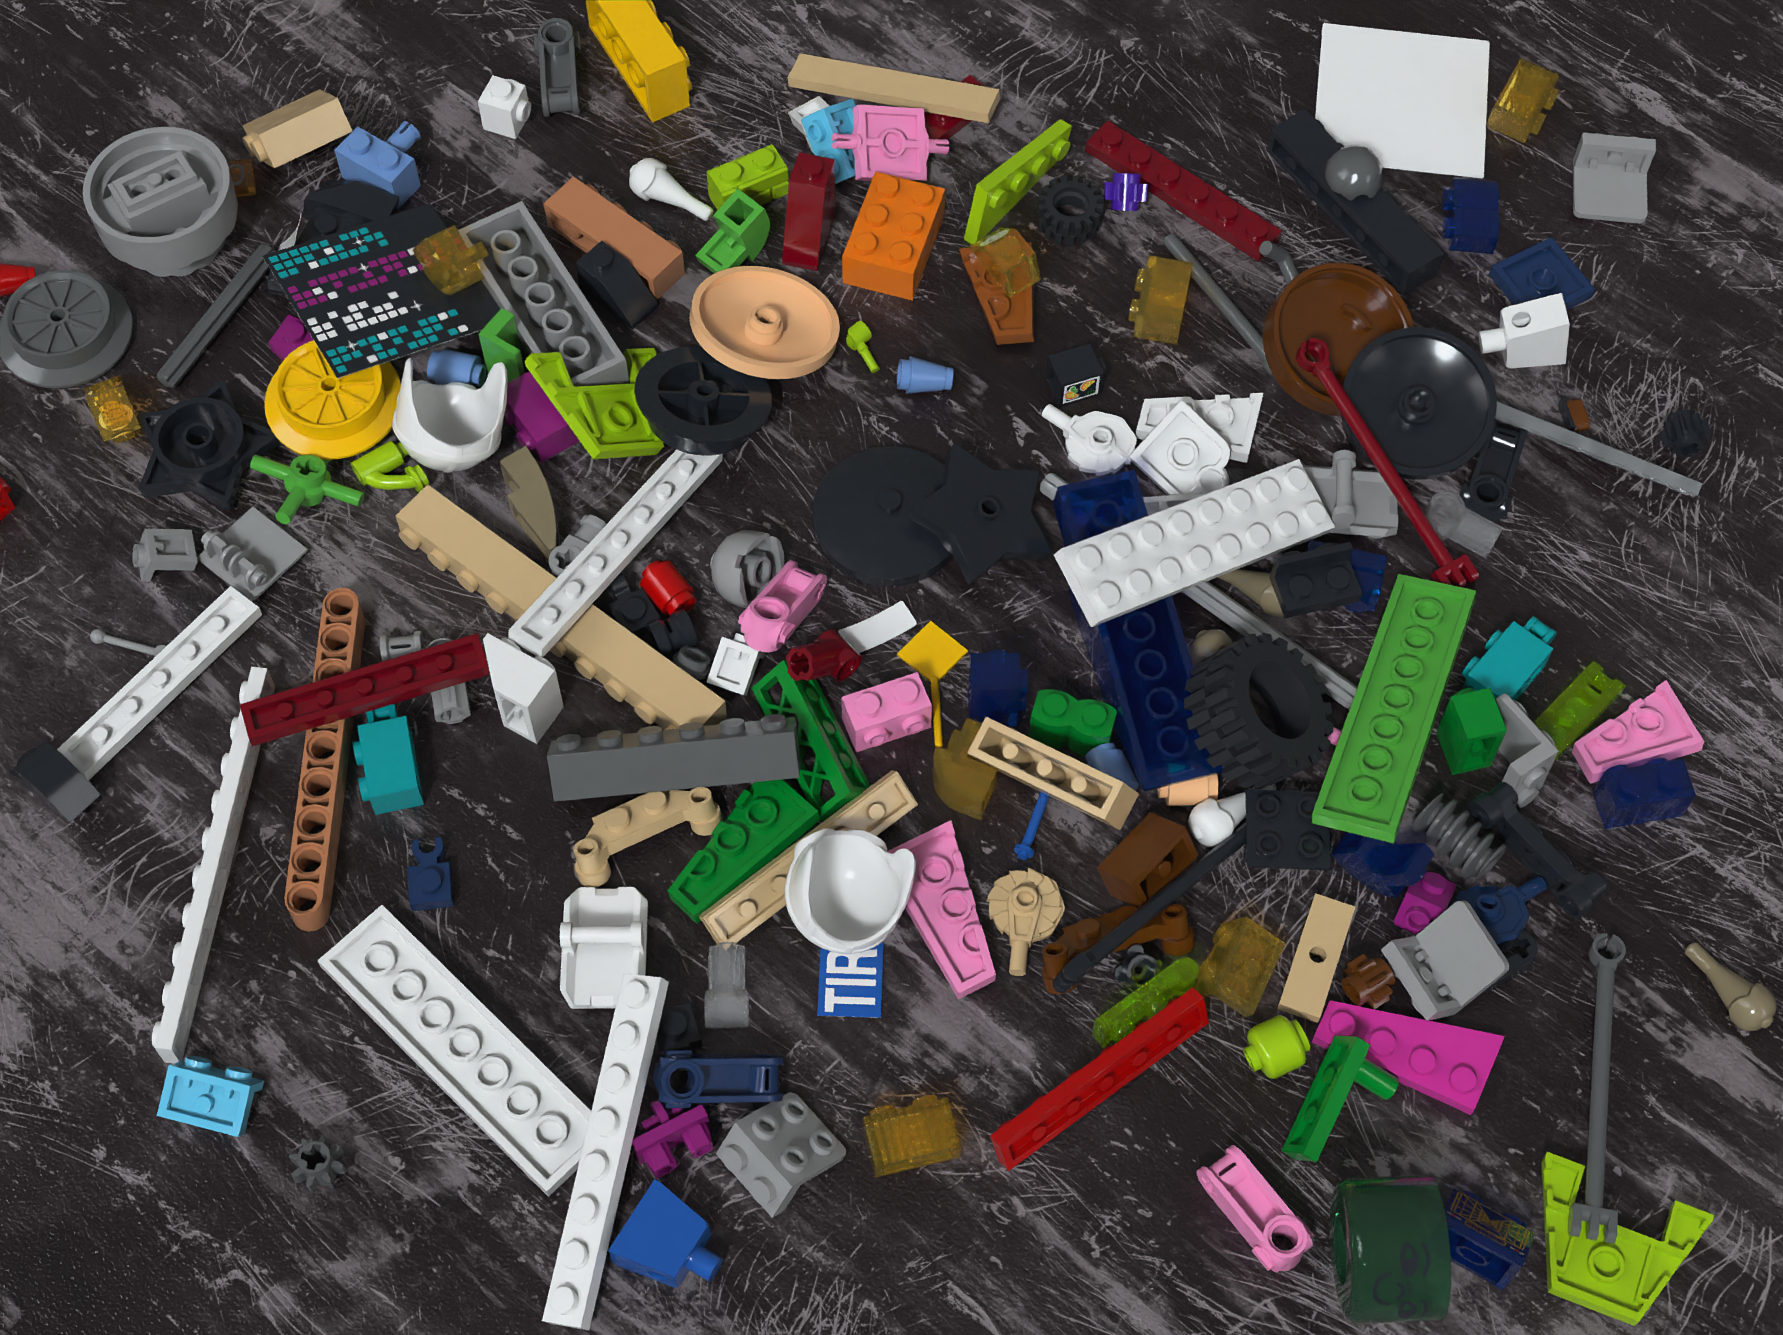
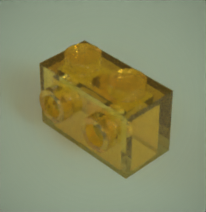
(1161, 300)

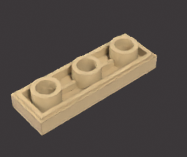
(1323, 938)

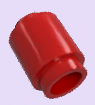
(667, 587)

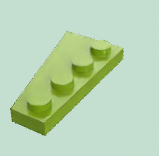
(1014, 178)

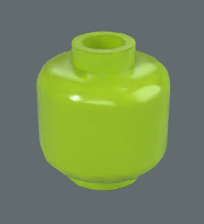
(1276, 1046)

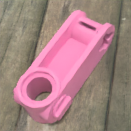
(781, 607)
(1255, 1209)

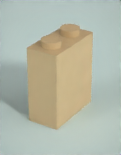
(296, 129)

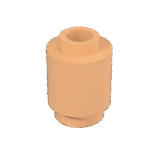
(1190, 792)

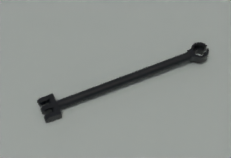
(1085, 961)

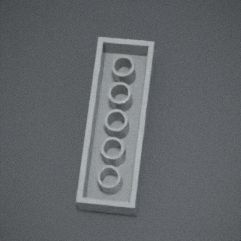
(545, 300)

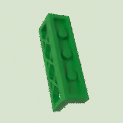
(824, 736)

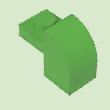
(741, 234)

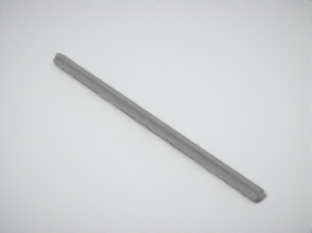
(1245, 621)

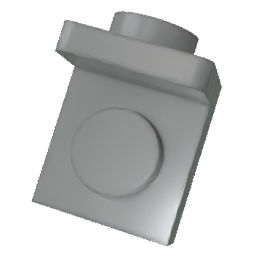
(164, 551)

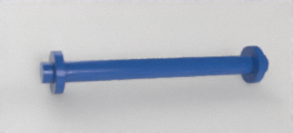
(1024, 849)

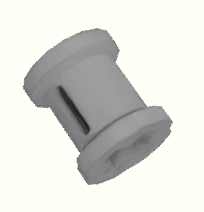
(400, 646)

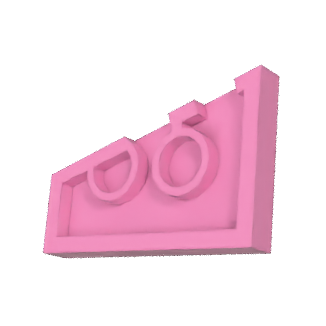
(1643, 733)

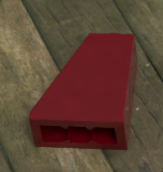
(809, 211)

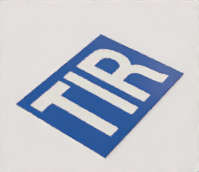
(850, 983)

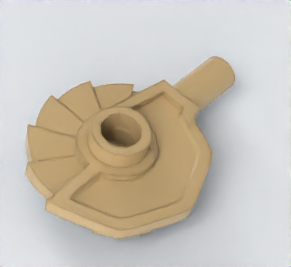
(1027, 910)

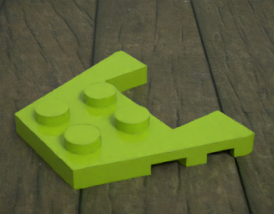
(599, 415)
(1605, 1276)

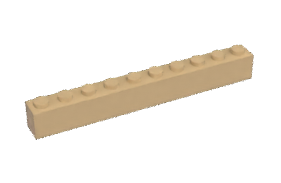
(594, 642)

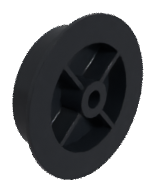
(700, 402)

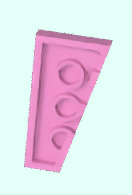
(946, 911)

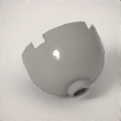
(745, 565)

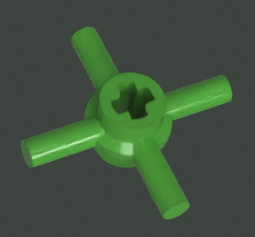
(306, 483)

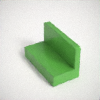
(502, 344)

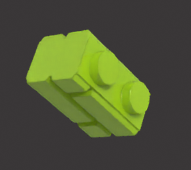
(758, 175)

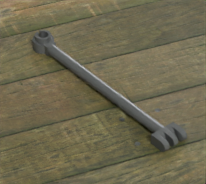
(1593, 1210)

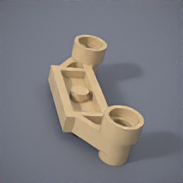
(638, 821)

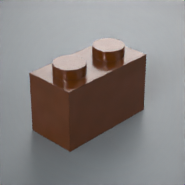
(1147, 860)

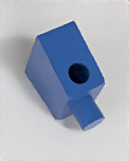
(665, 1240)

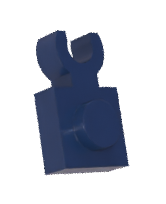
(430, 881)

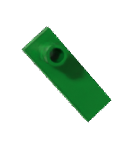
(1340, 1068)

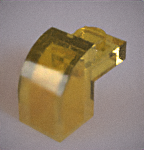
(449, 261)
(959, 779)

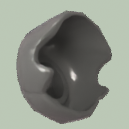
(1354, 172)

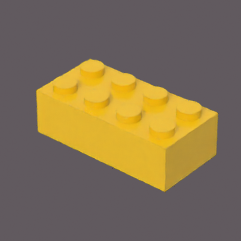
(643, 53)

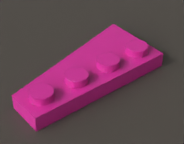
(1423, 1054)

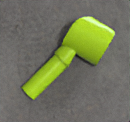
(857, 337)

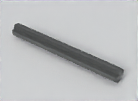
(215, 318)

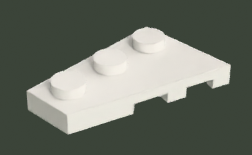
(1230, 418)

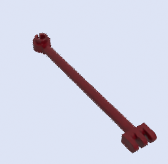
(1449, 568)

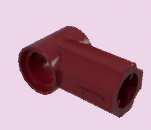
(824, 657)

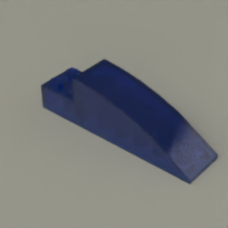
(1139, 655)

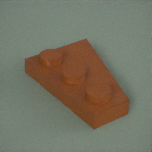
(1007, 317)

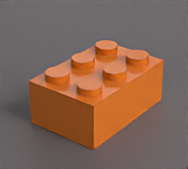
(893, 236)

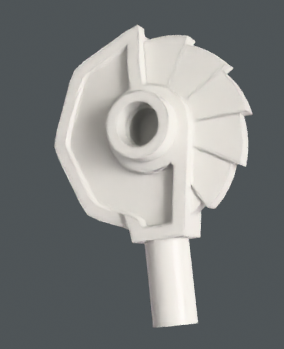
(1095, 440)

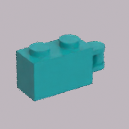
(1511, 659)
(388, 762)

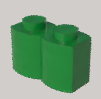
(1065, 722)

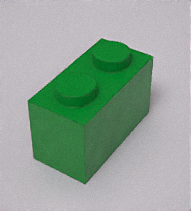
(1471, 730)

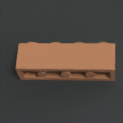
(587, 218)

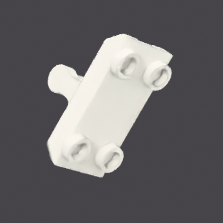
(601, 941)

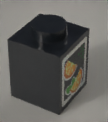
(1075, 374)

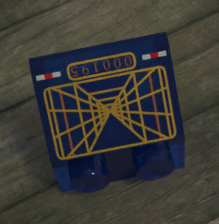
(1485, 1240)

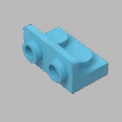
(819, 131)
(208, 1095)

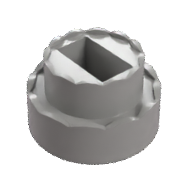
(162, 200)

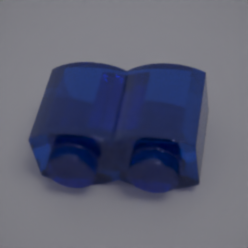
(1472, 215)

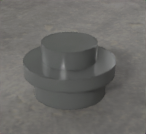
(693, 662)

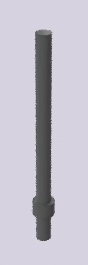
(1219, 298)

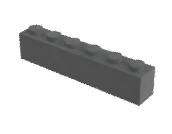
(674, 758)

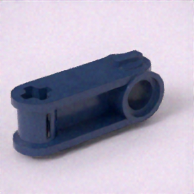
(718, 1078)

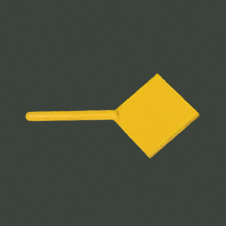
(933, 656)

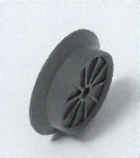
(64, 329)

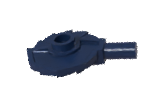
(1502, 910)

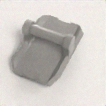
(1355, 498)

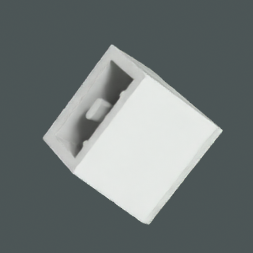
(523, 688)

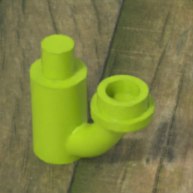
(374, 465)

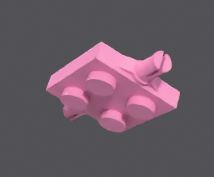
(890, 142)

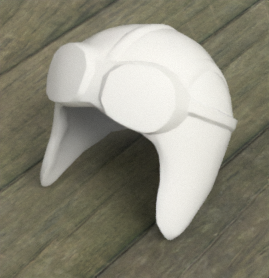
(450, 423)
(847, 889)

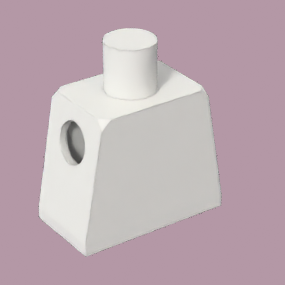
(1530, 333)

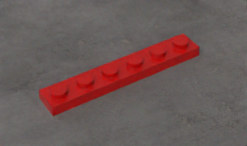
(1099, 1079)

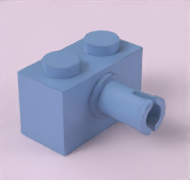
(381, 162)

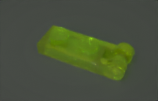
(1578, 706)
(1145, 1001)

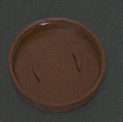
(1340, 307)

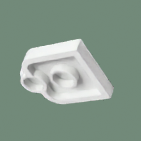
(1183, 454)

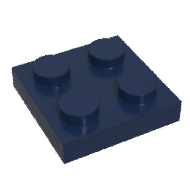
(1541, 273)

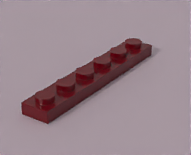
(1183, 190)
(364, 689)

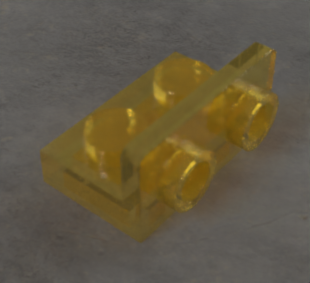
(1239, 964)

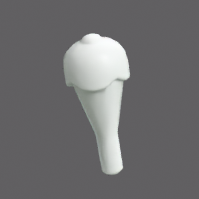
(651, 180)
(1216, 819)

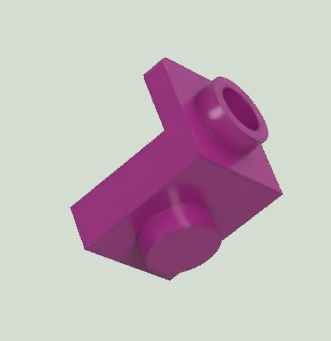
(1424, 902)

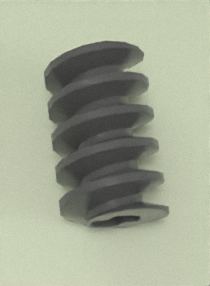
(1457, 838)

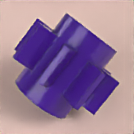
(1125, 191)

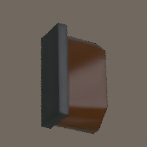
(1574, 414)

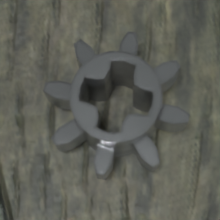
(324, 1172)

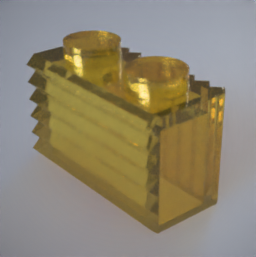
(1523, 100)
(911, 1135)

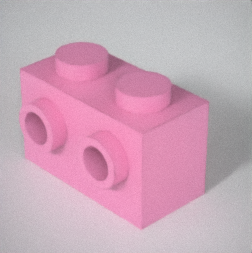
(886, 712)

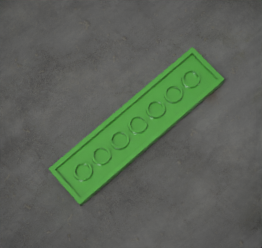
(1394, 709)

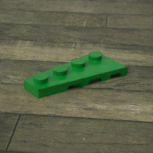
(754, 834)

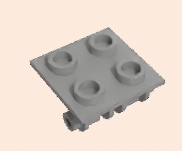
(250, 553)

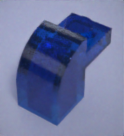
(1383, 864)

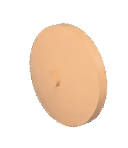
(764, 322)

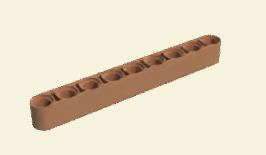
(324, 773)

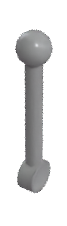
(99, 636)

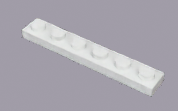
(159, 682)

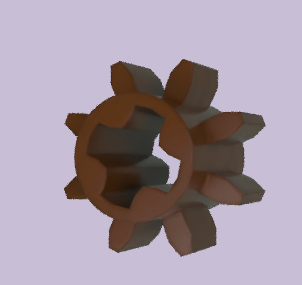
(1368, 981)

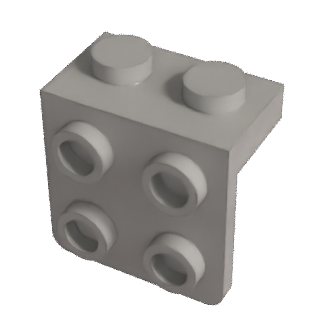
(1612, 177)
(1526, 749)
(1447, 962)
(779, 1151)

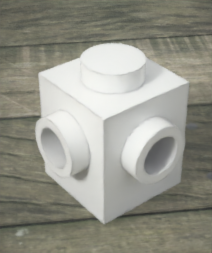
(504, 106)

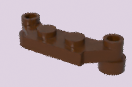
(1169, 926)

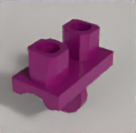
(667, 1130)

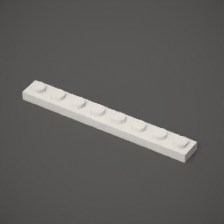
(610, 551)
(605, 1152)

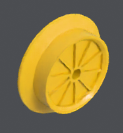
(329, 415)

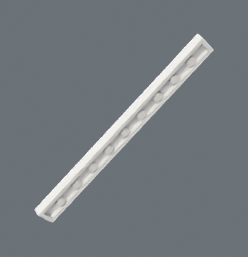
(210, 880)

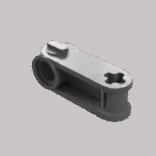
(557, 52)

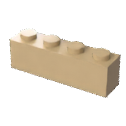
(1053, 773)

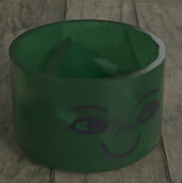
(1390, 1249)

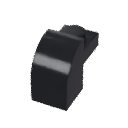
(55, 781)

